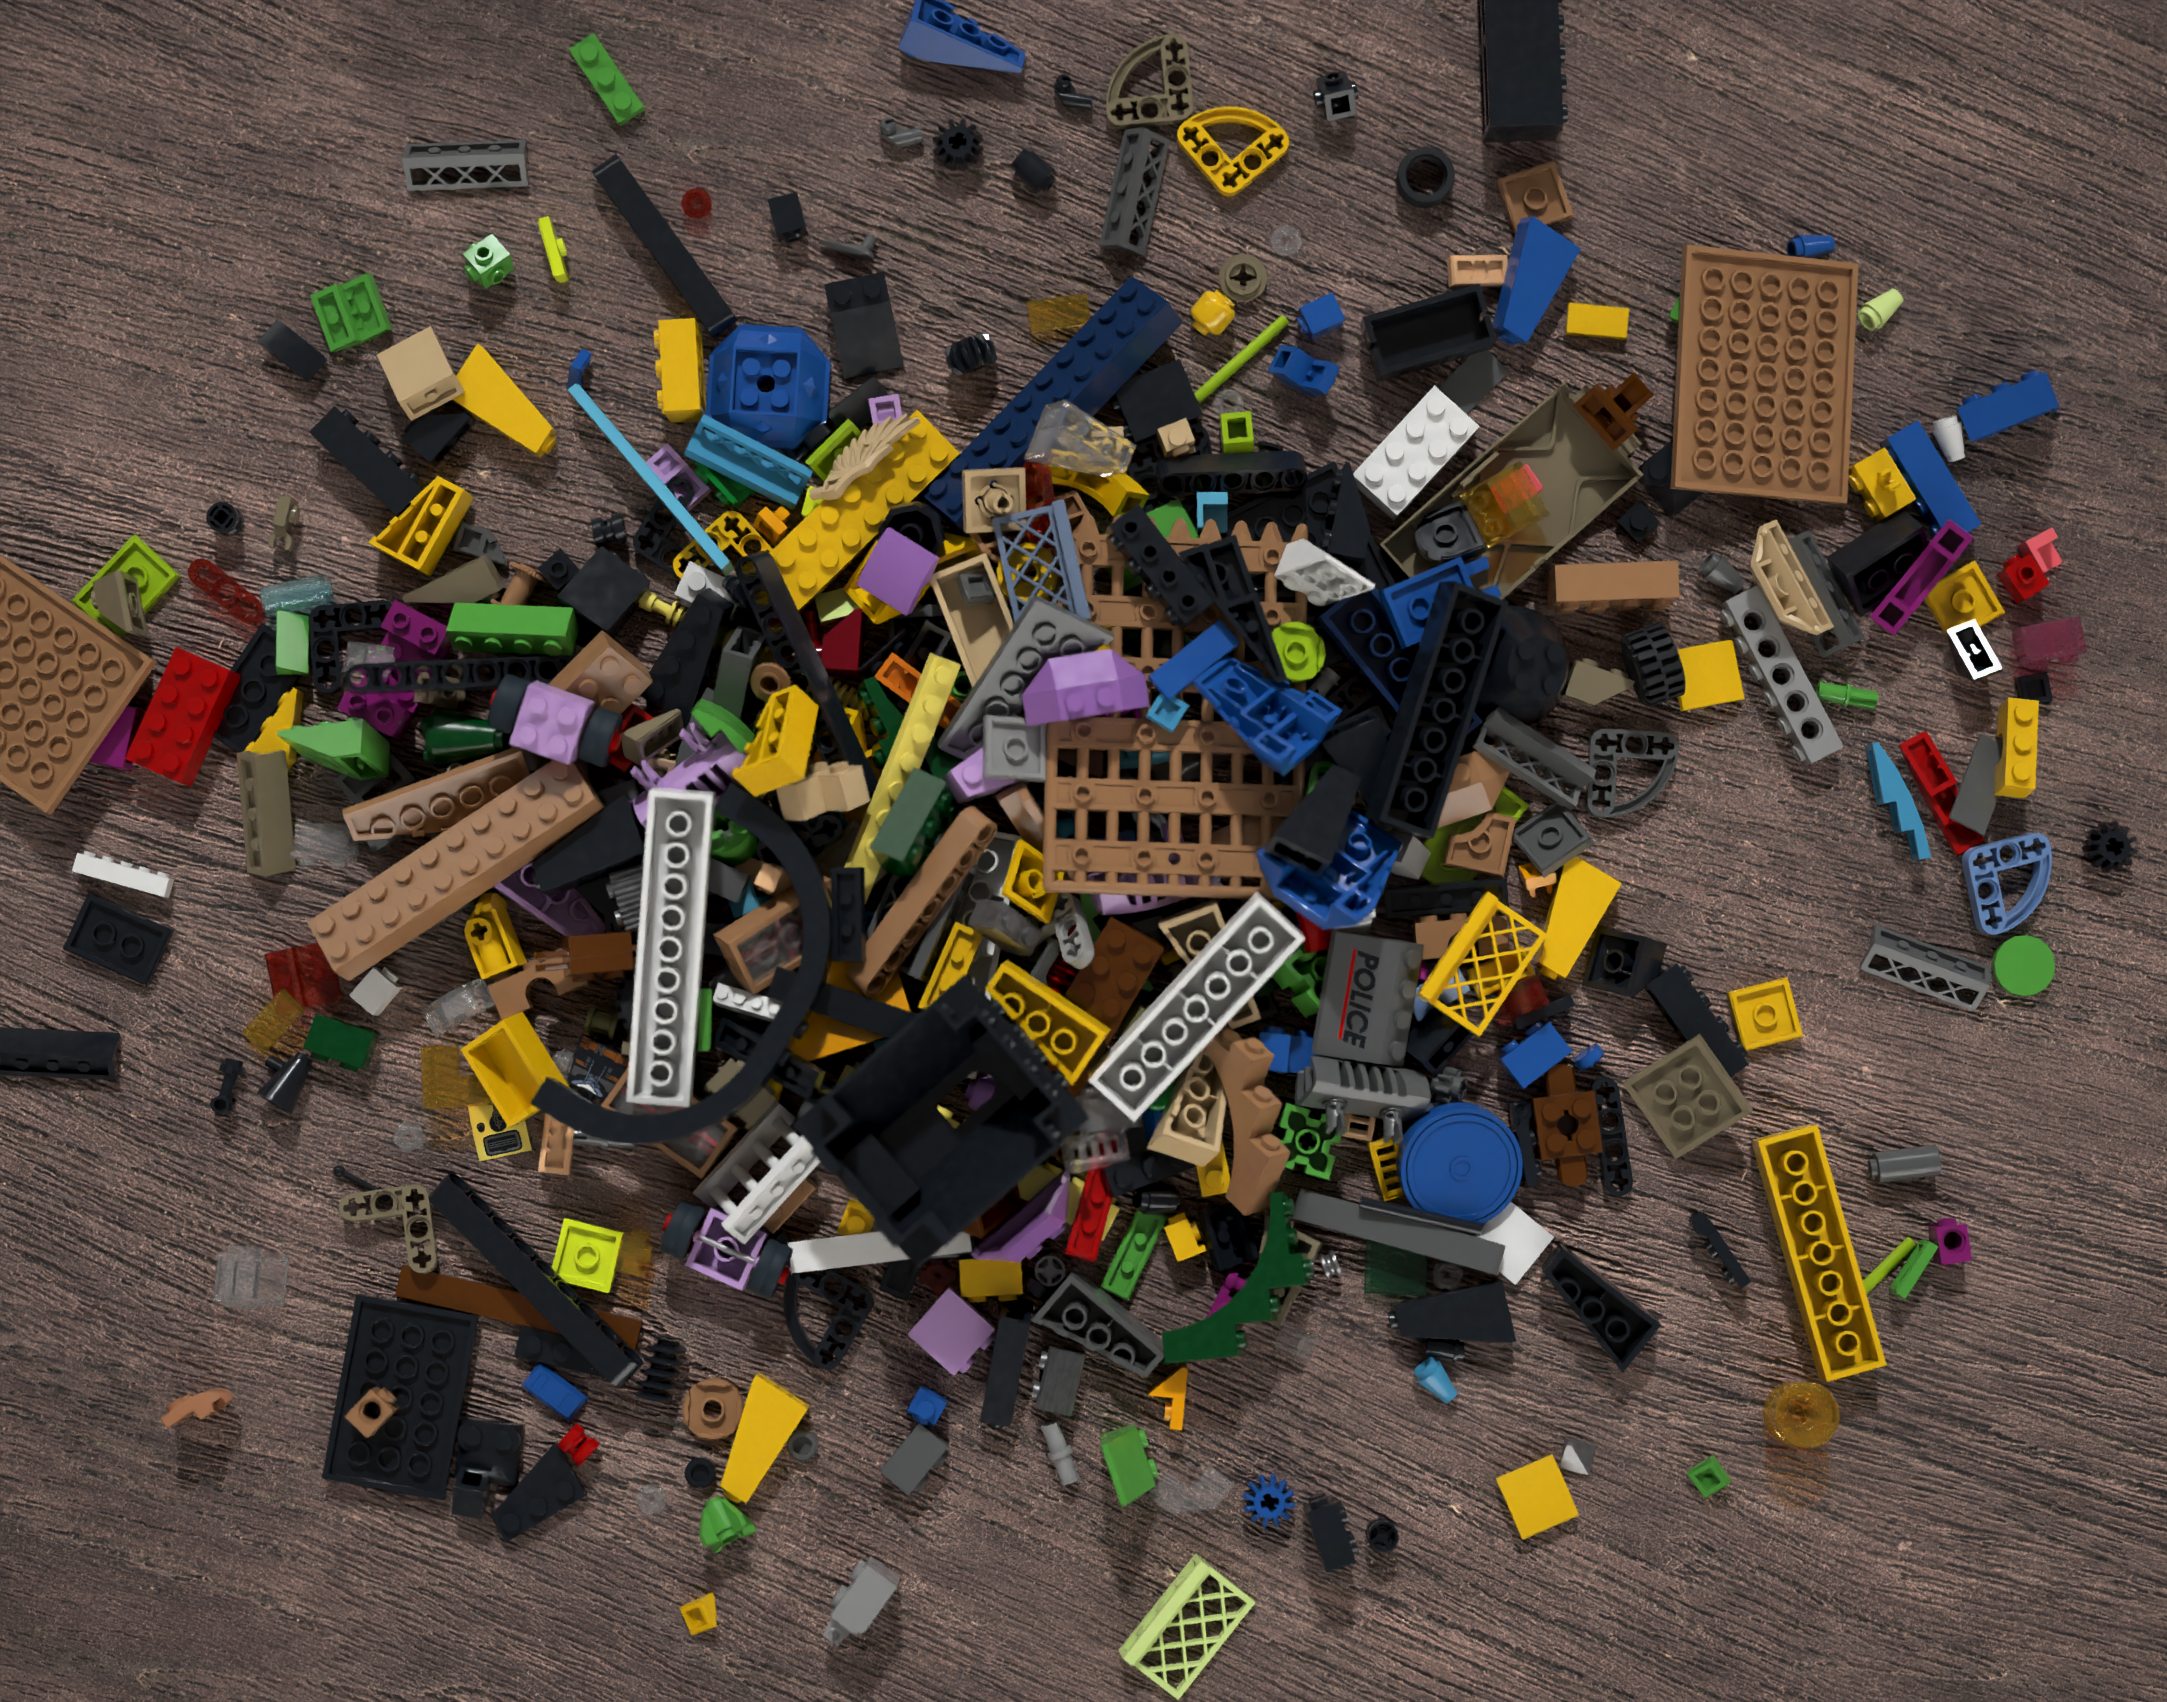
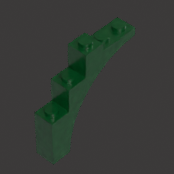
(886, 724)
(1255, 1302)

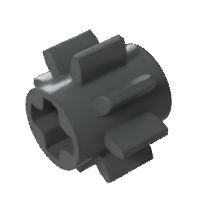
(1449, 1085)

